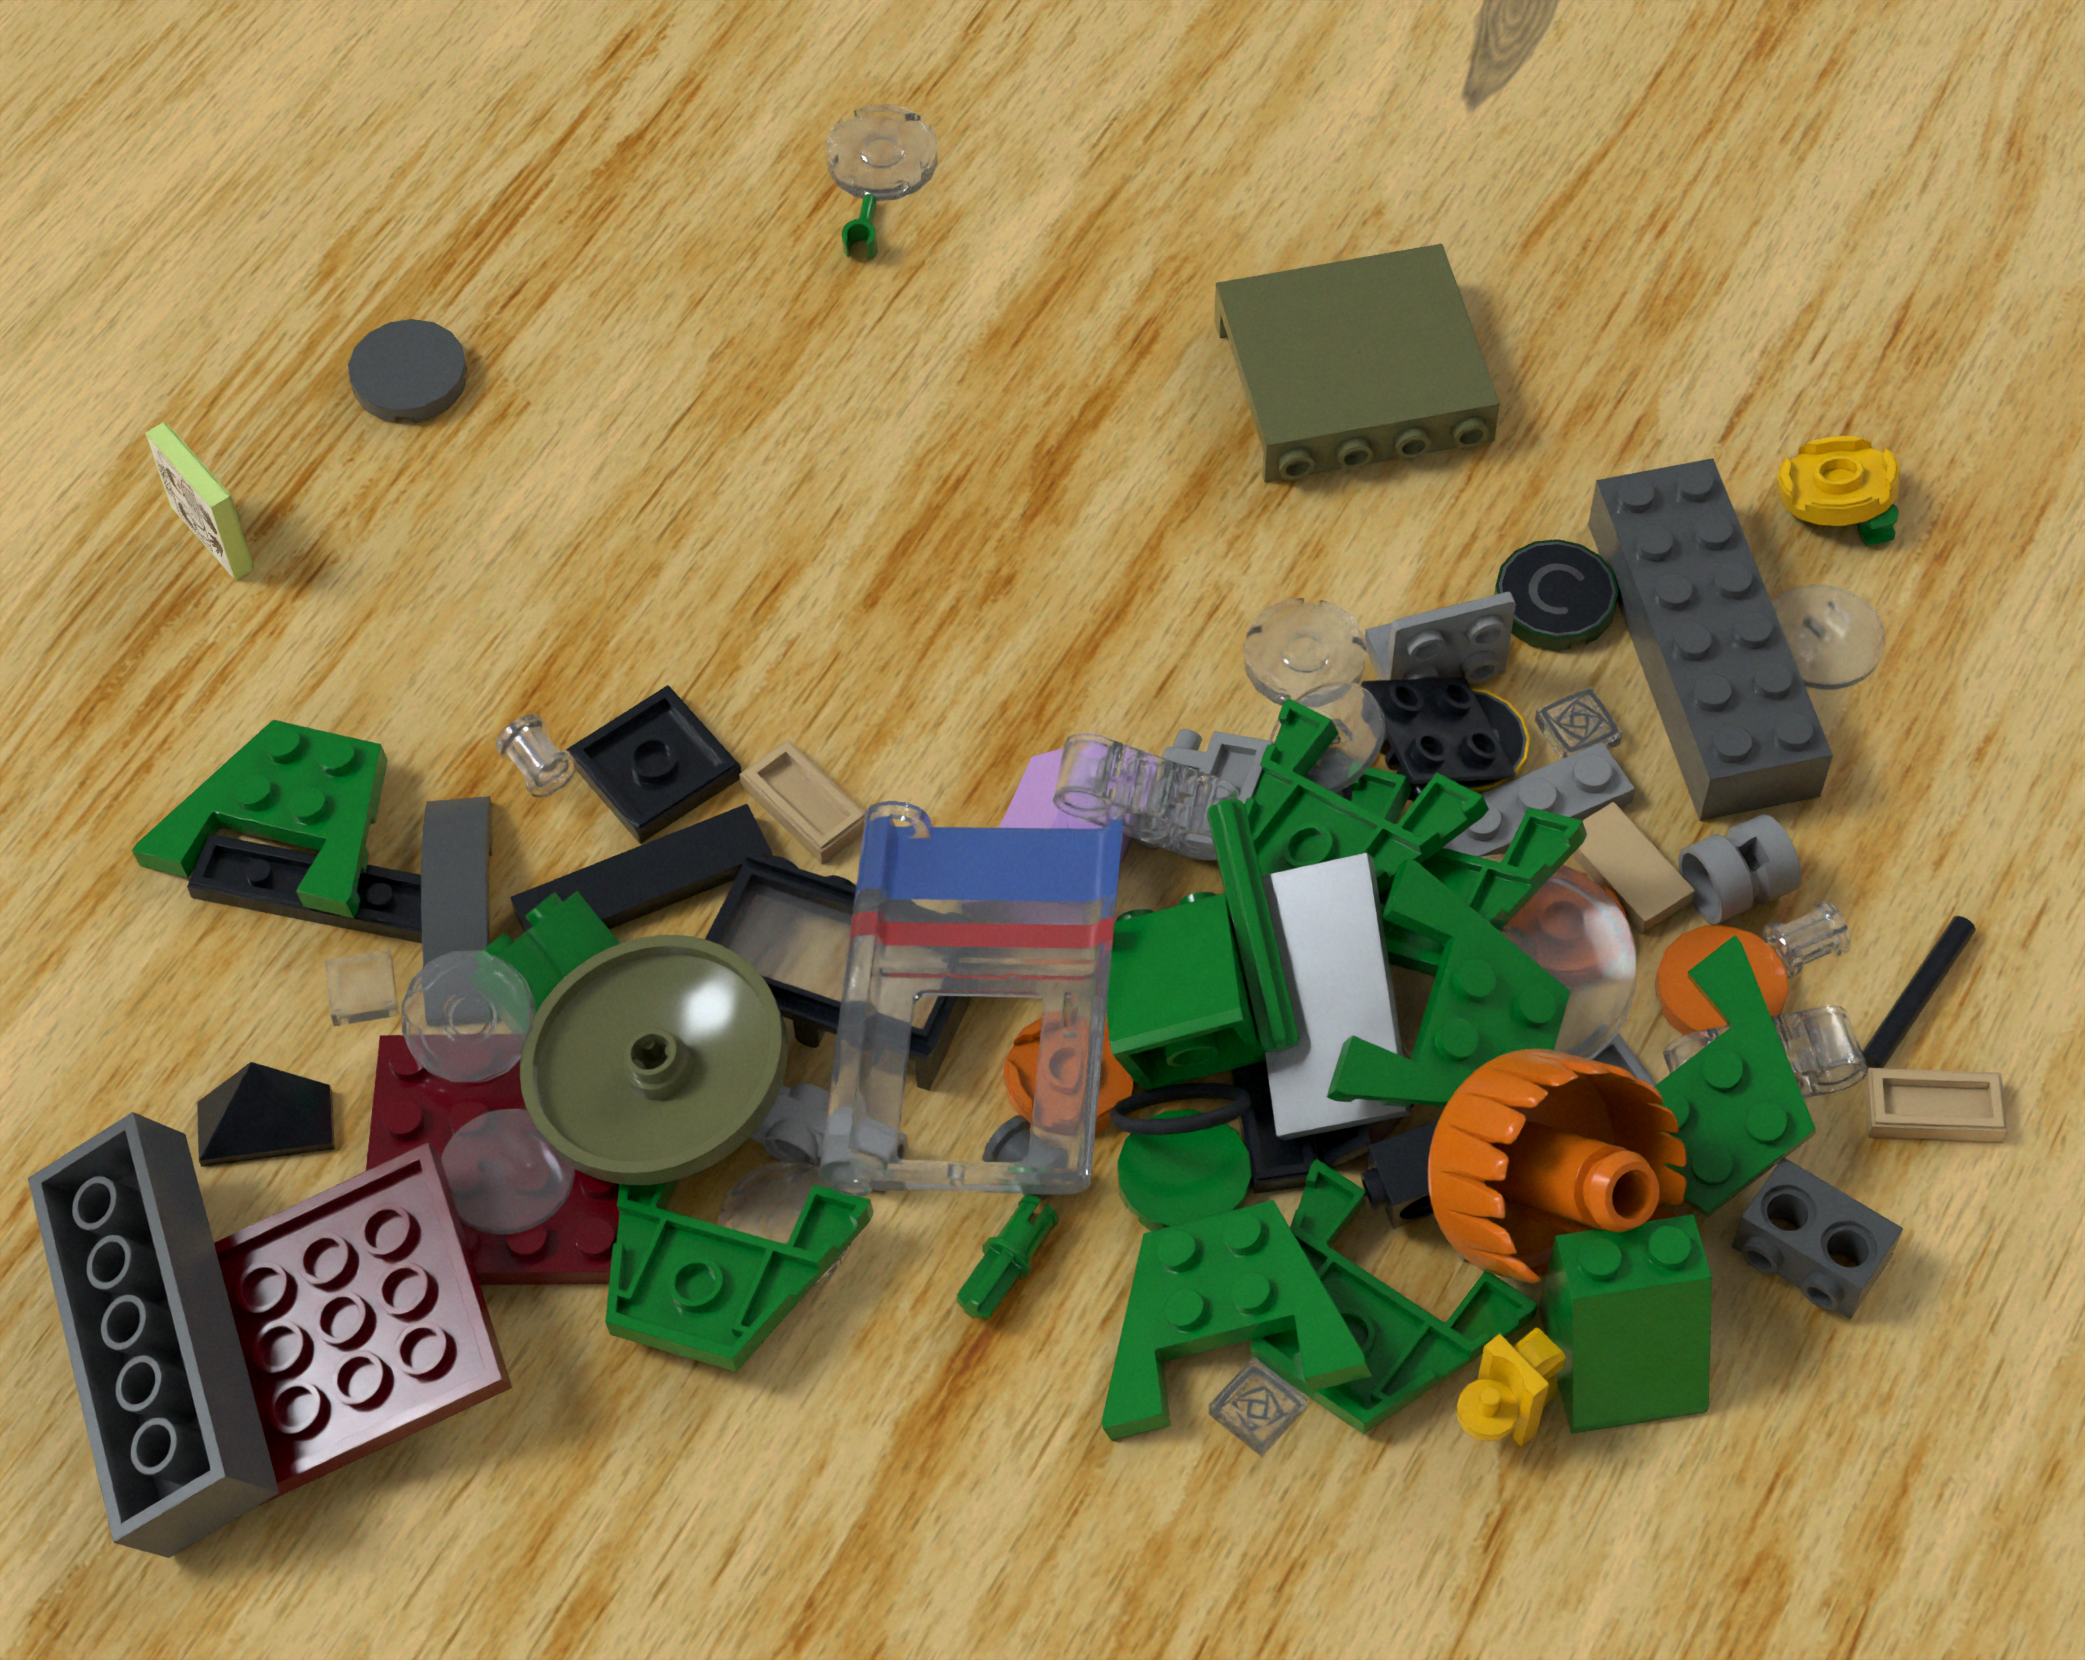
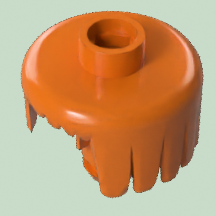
(1549, 1151)

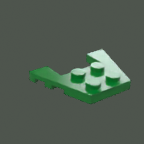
(290, 789)
(1307, 824)
(1487, 886)
(1480, 1006)
(1738, 1093)
(714, 1287)
(1215, 1288)
(1400, 1340)

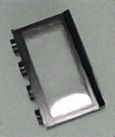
(797, 938)

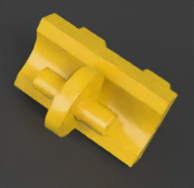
(1511, 1388)

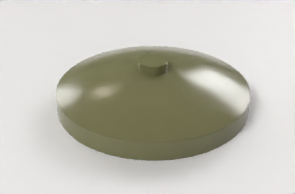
(654, 1060)

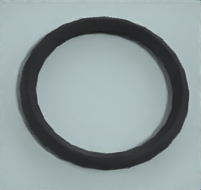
(1180, 1124)

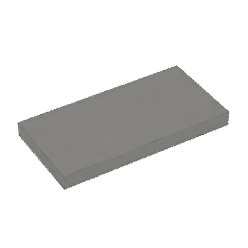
(1338, 988)

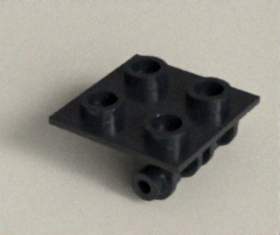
(1437, 729)

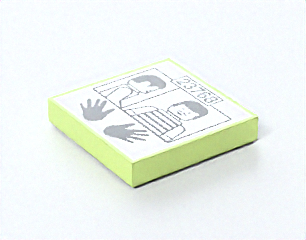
(200, 500)

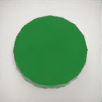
(1183, 1174)

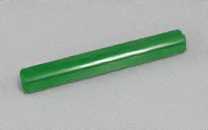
(1252, 926)

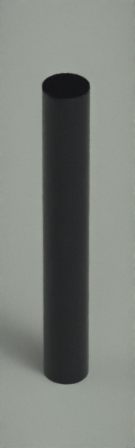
(1918, 992)

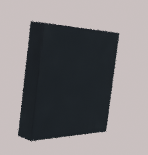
(654, 764)

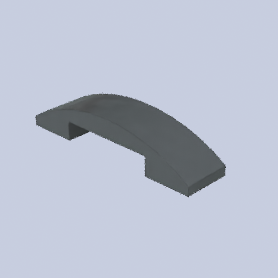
(455, 876)

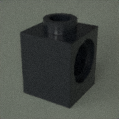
(1400, 1175)

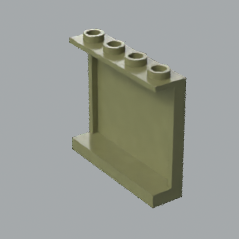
(1357, 362)

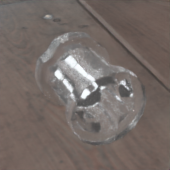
(536, 755)
(1809, 937)

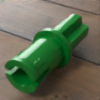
(1006, 1258)

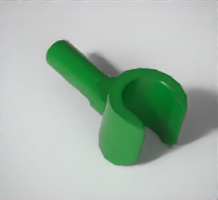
(862, 228)
(1879, 528)

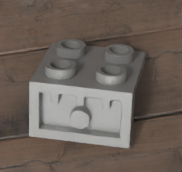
(1445, 642)

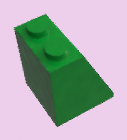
(1179, 994)
(1630, 1322)

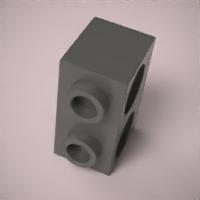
(1825, 1225)

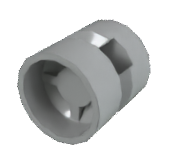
(1746, 866)

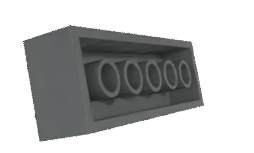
(1709, 640)
(151, 1337)

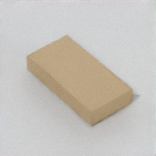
(804, 801)
(1632, 868)
(1935, 1105)

